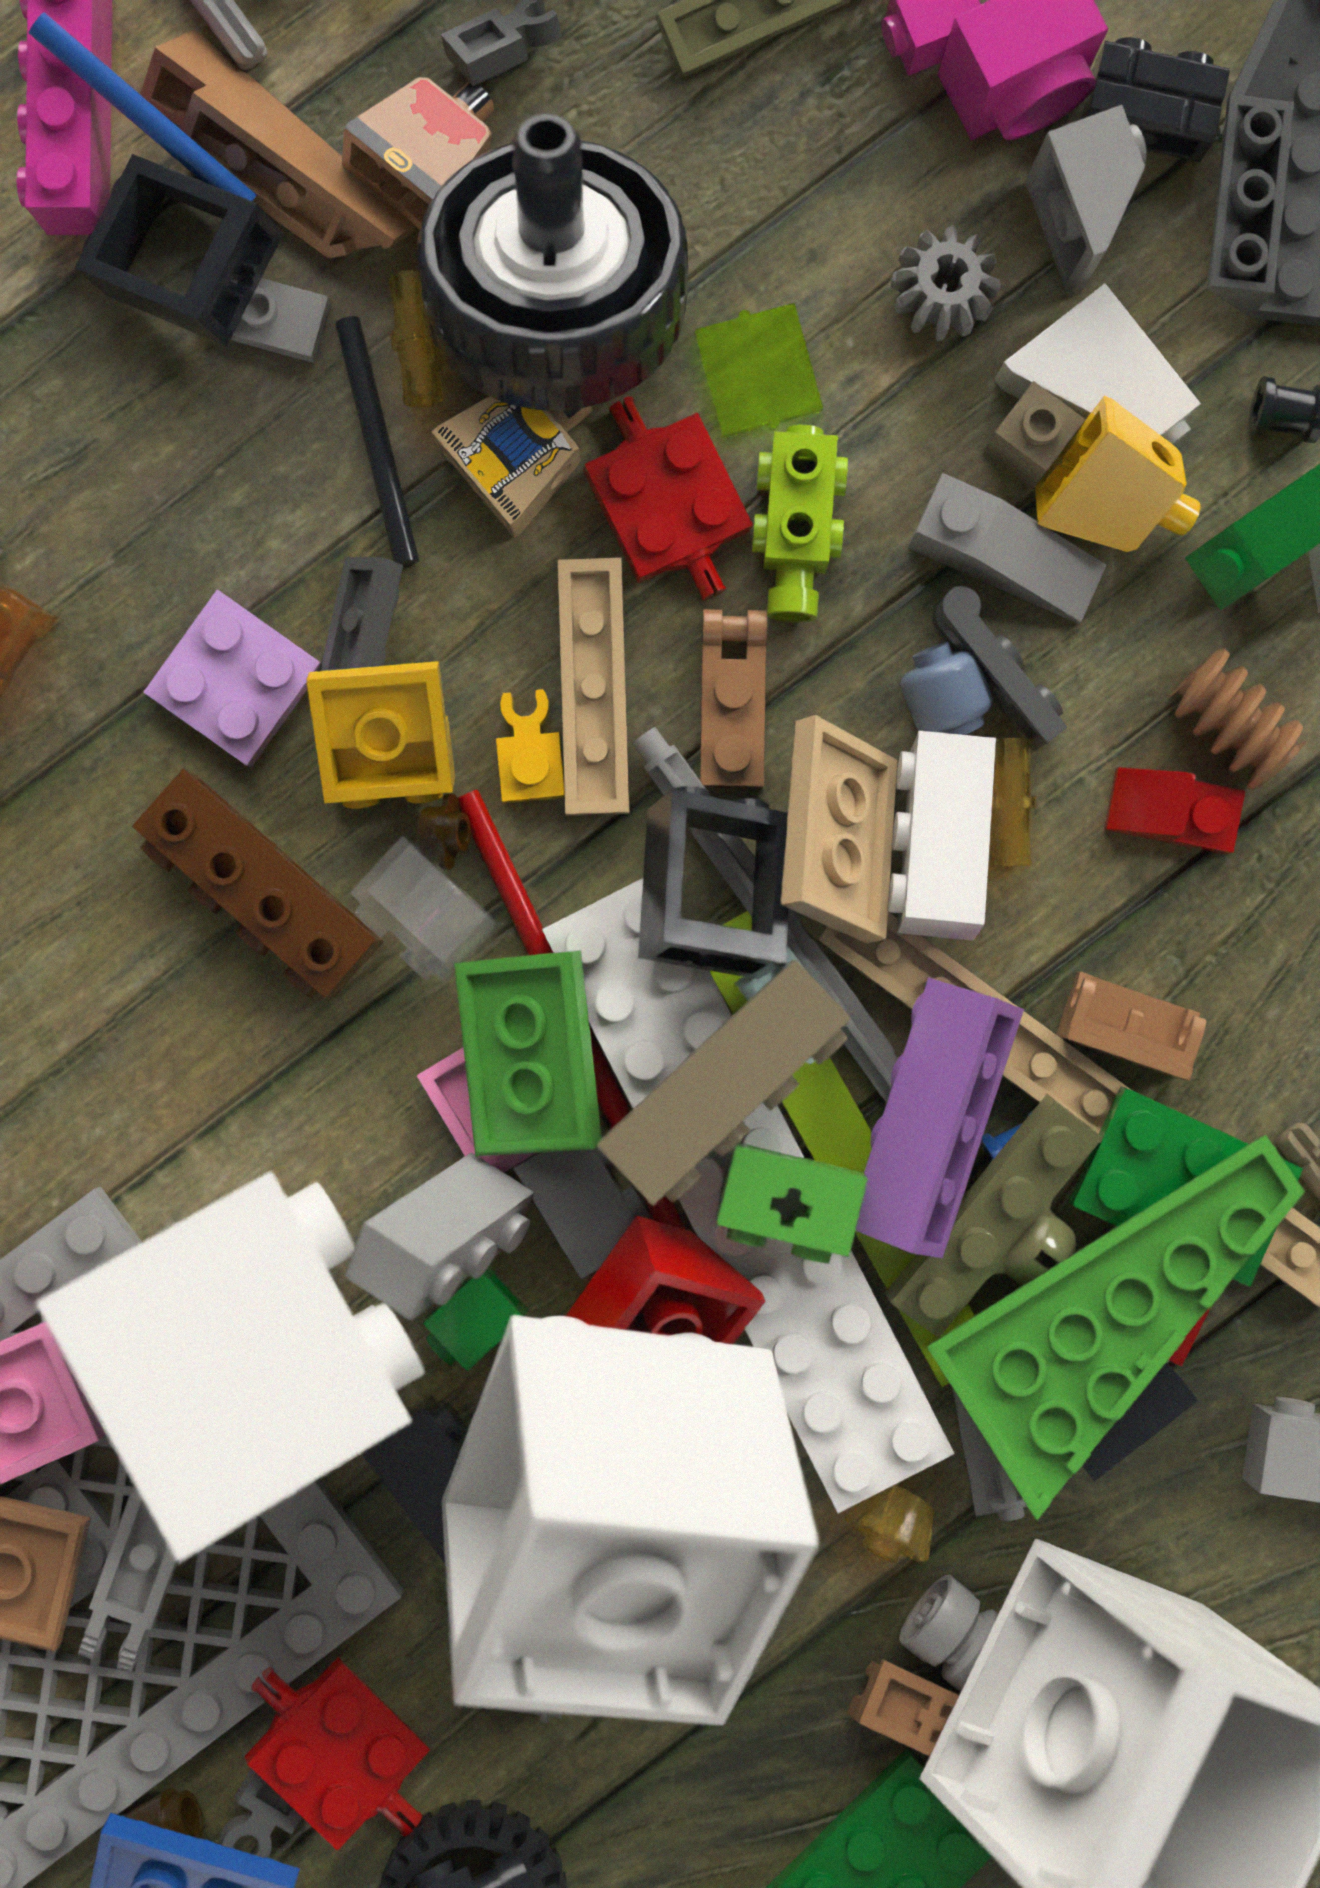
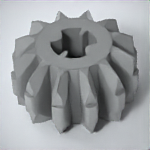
(955, 263)

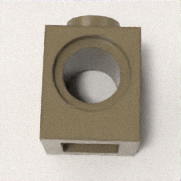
(1033, 434)

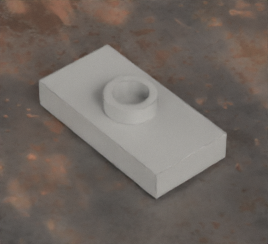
(284, 320)

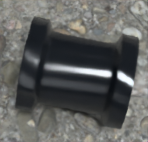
(1285, 410)

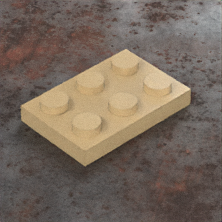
(839, 830)

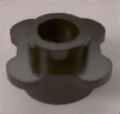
(444, 831)

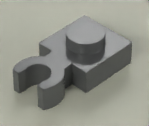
(494, 42)
(263, 1813)

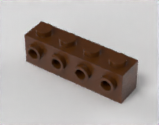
(257, 884)

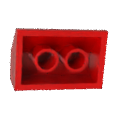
(668, 1285)

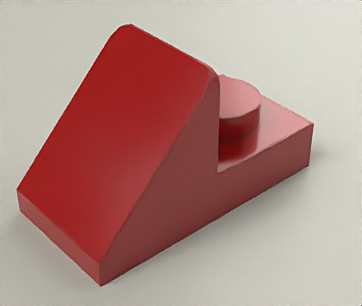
(1174, 809)

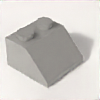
(1083, 188)

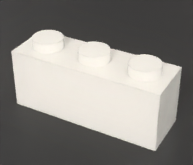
(943, 835)

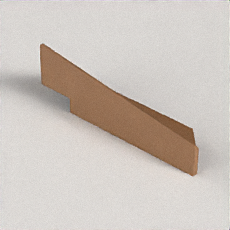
(268, 149)

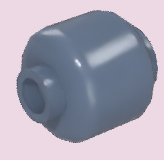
(946, 691)

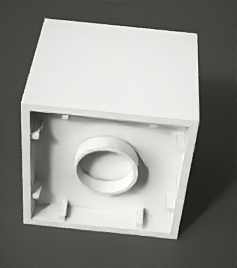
(233, 1359)
(621, 1524)
(1130, 1740)

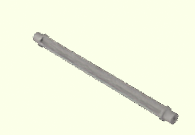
(737, 867)

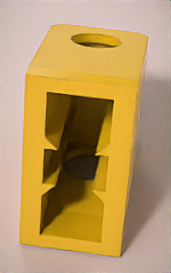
(1115, 483)

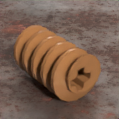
(1238, 718)

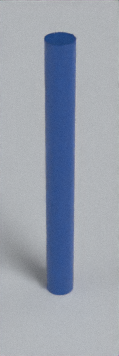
(135, 107)

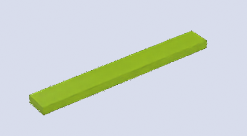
(839, 1137)

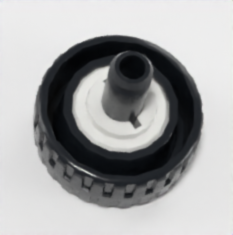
(553, 270)

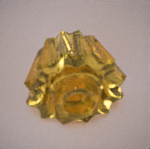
(894, 1524)

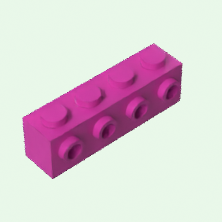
(65, 122)

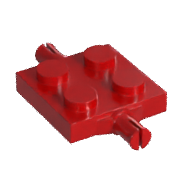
(667, 498)
(336, 1753)

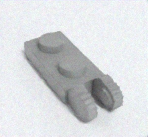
(131, 1582)

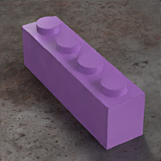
(935, 1116)

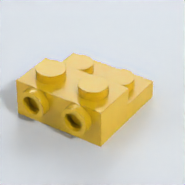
(381, 734)

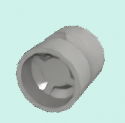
(948, 1629)

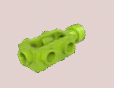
(799, 499)

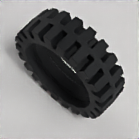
(479, 1828)

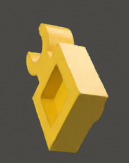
(530, 760)

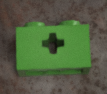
(828, 1191)

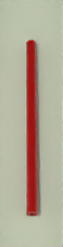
(535, 942)

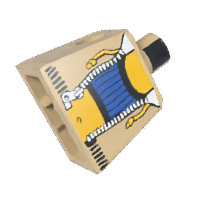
(511, 455)

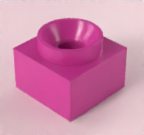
(1021, 63)

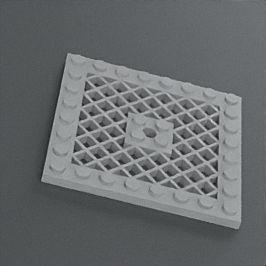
(316, 1536)

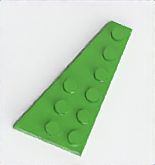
(1087, 1336)

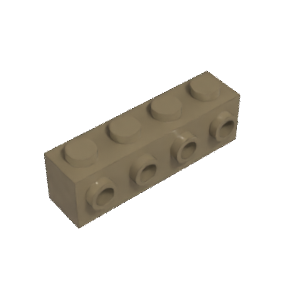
(724, 1082)

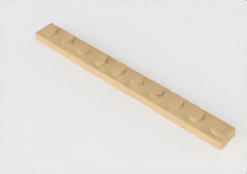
(1048, 1065)

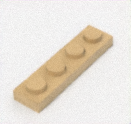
(593, 686)

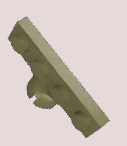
(714, 30)
(1001, 1220)

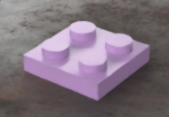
(233, 678)

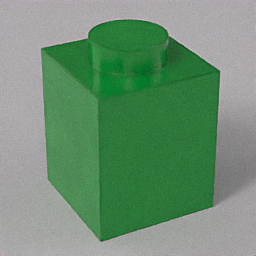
(473, 1319)

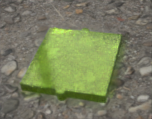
(758, 370)

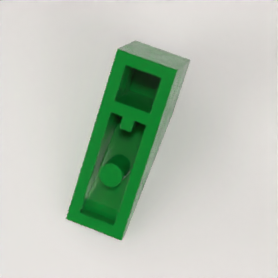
(1260, 541)

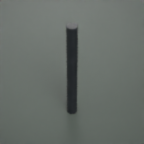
(377, 441)

